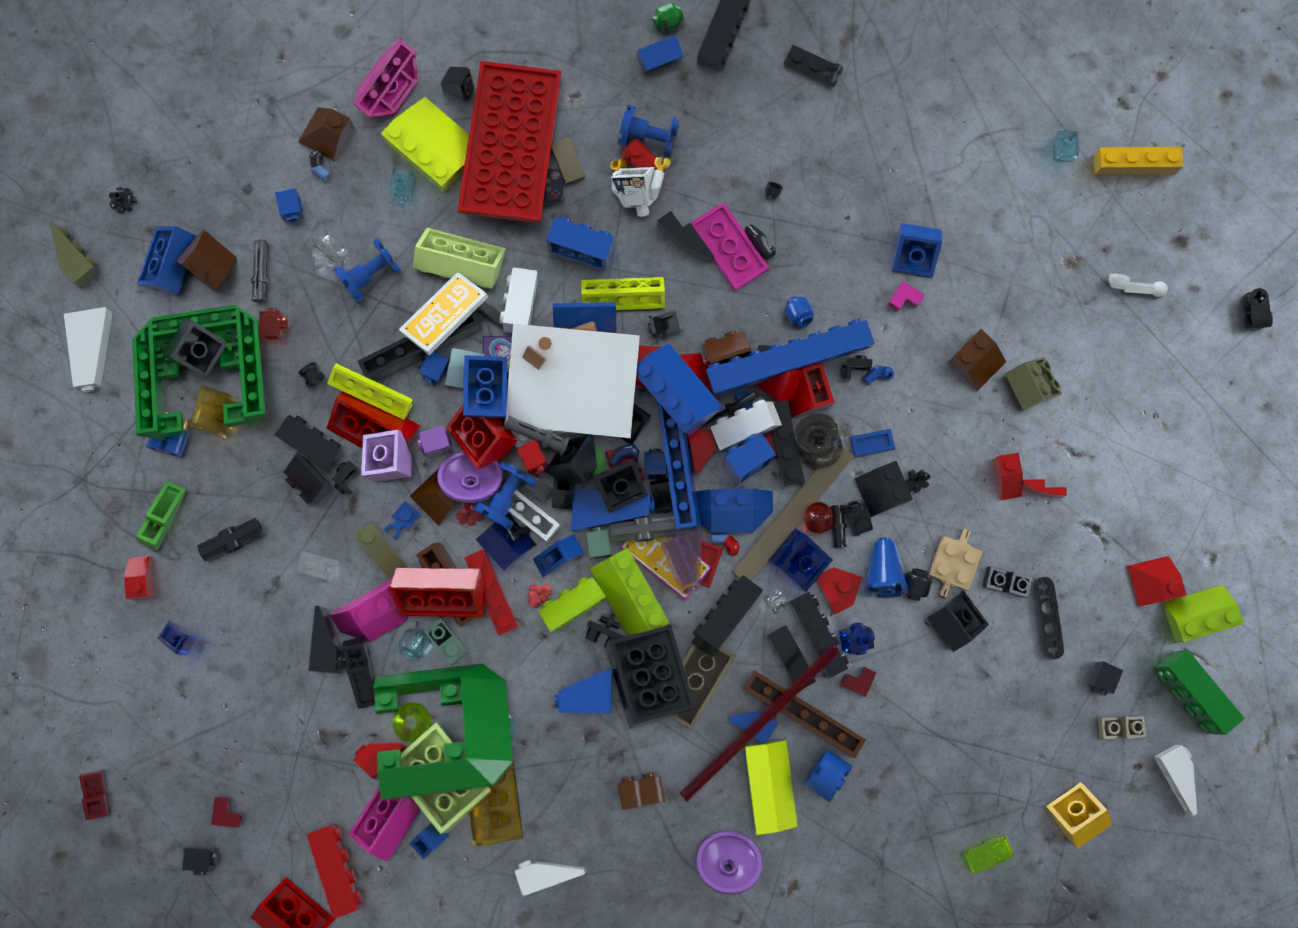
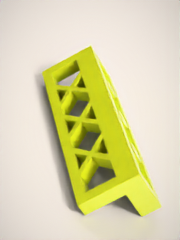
(625, 297)
(370, 391)

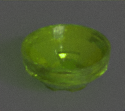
(422, 717)

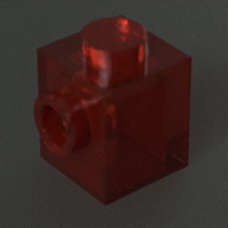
(272, 324)

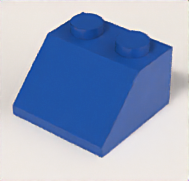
(917, 250)

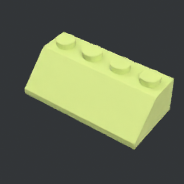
(448, 254)

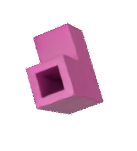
(907, 294)

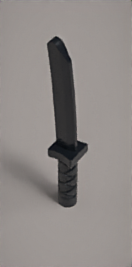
(731, 408)

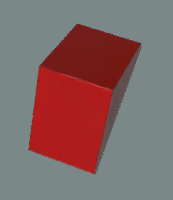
(782, 386)

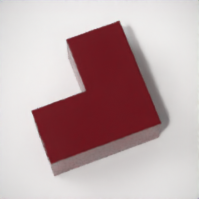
(861, 684)
(222, 816)

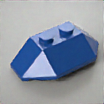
(734, 509)

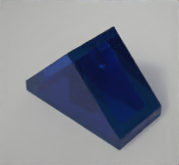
(176, 638)

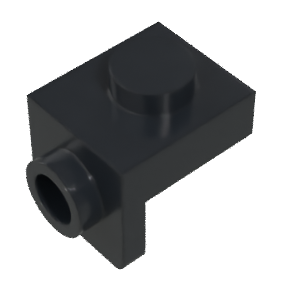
(665, 324)
(858, 363)
(344, 472)
(661, 495)
(858, 517)

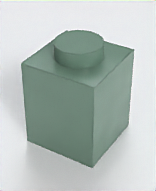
(598, 543)

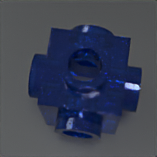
(857, 639)

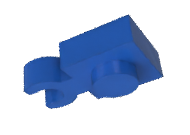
(405, 517)

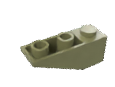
(71, 259)

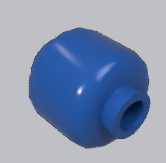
(799, 311)

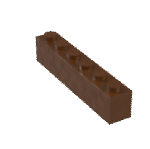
(806, 715)

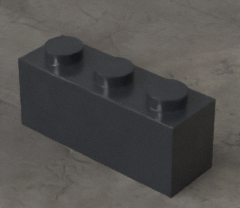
(310, 442)

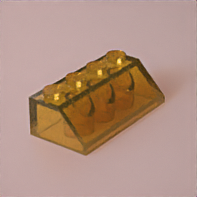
(498, 814)

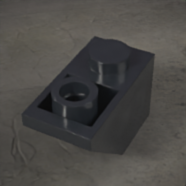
(458, 82)

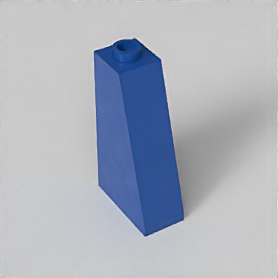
(591, 511)

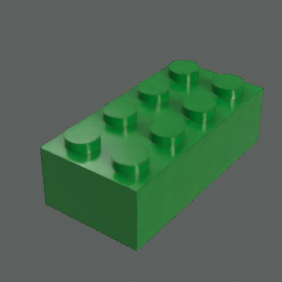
(1199, 693)

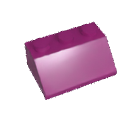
(384, 824)

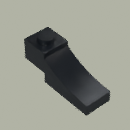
(359, 671)

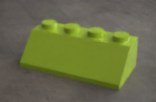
(629, 593)

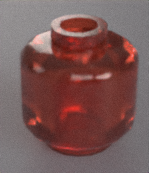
(818, 517)

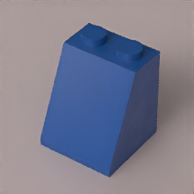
(588, 695)

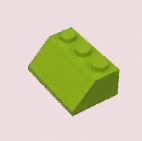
(571, 604)
(1202, 614)

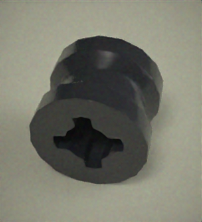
(311, 374)

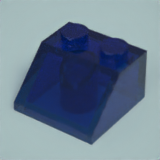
(501, 548)
(800, 559)

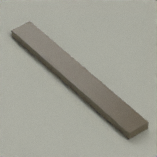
(790, 517)

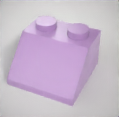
(385, 456)

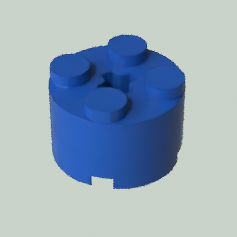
(828, 775)

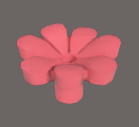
(468, 515)
(538, 594)

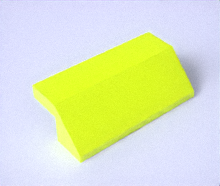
(771, 787)

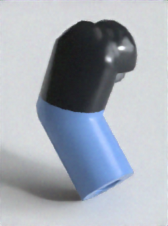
(315, 165)

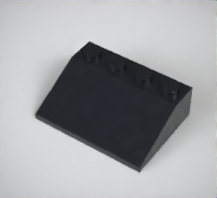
(650, 676)

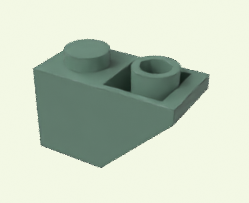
(446, 642)

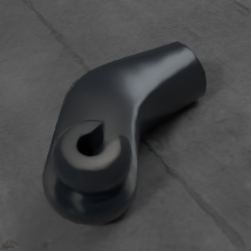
(760, 241)

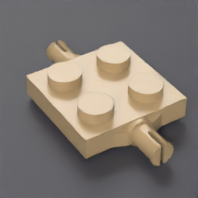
(955, 563)

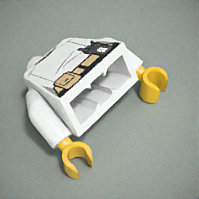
(638, 185)

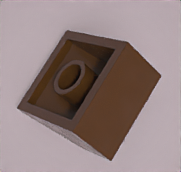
(207, 260)
(723, 349)
(978, 360)

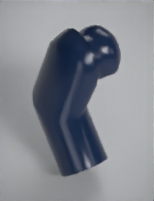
(624, 451)

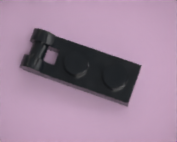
(813, 66)

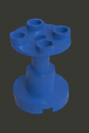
(640, 129)
(360, 275)
(500, 502)

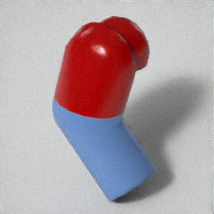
(729, 542)

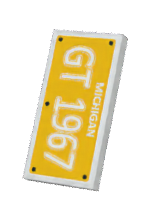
(443, 313)

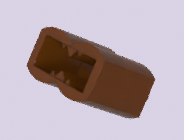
(640, 792)

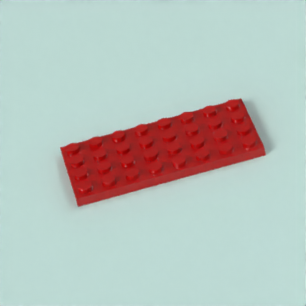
(509, 142)

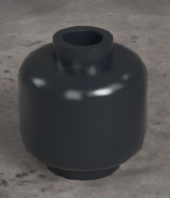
(918, 583)

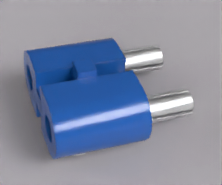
(173, 444)

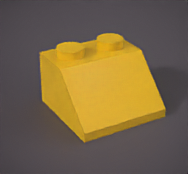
(1079, 815)

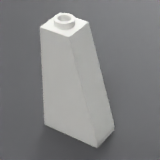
(87, 346)

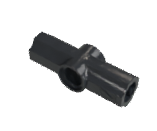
(230, 539)

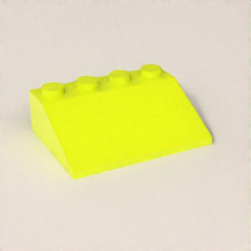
(429, 143)

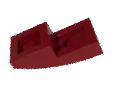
(94, 795)

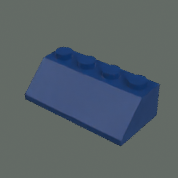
(677, 388)

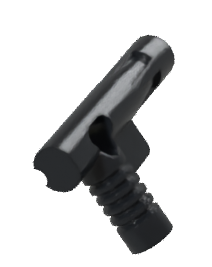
(516, 531)

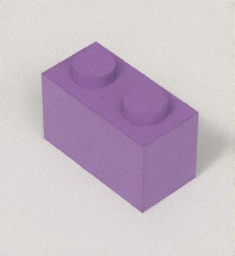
(435, 442)

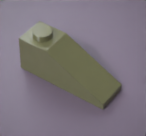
(379, 549)

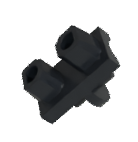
(595, 629)

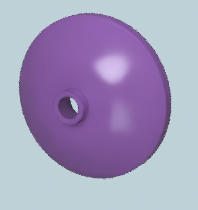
(466, 483)
(731, 851)

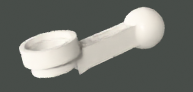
(1120, 281)

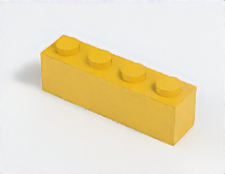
(1138, 160)

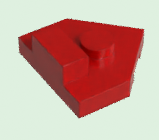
(839, 588)

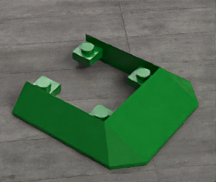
(150, 368)
(467, 764)

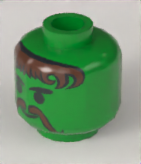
(668, 17)

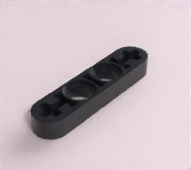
(1052, 617)

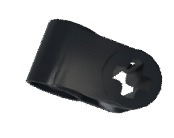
(1257, 311)

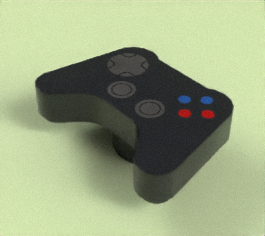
(554, 187)

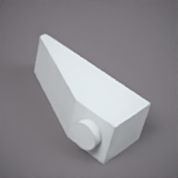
(1179, 773)
(542, 875)

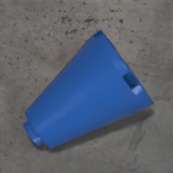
(885, 571)

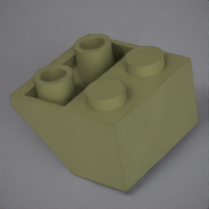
(1033, 383)

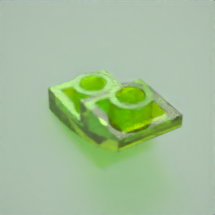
(990, 854)

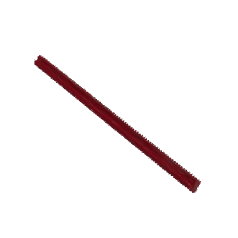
(740, 742)

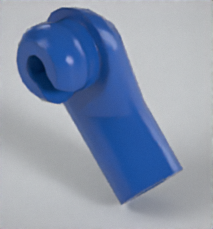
(878, 372)

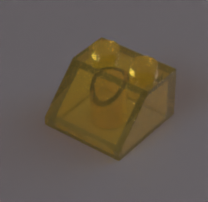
(208, 412)

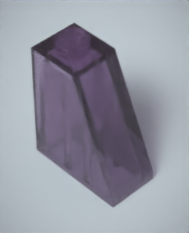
(685, 560)

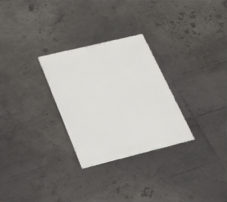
(580, 386)

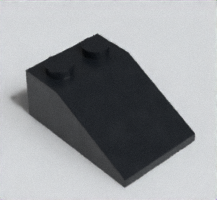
(326, 649)

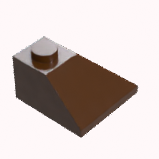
(327, 132)
(434, 501)

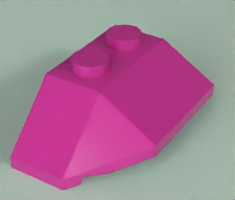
(388, 81)
(369, 614)

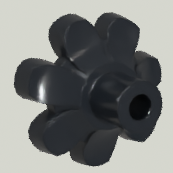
(122, 199)
(917, 480)

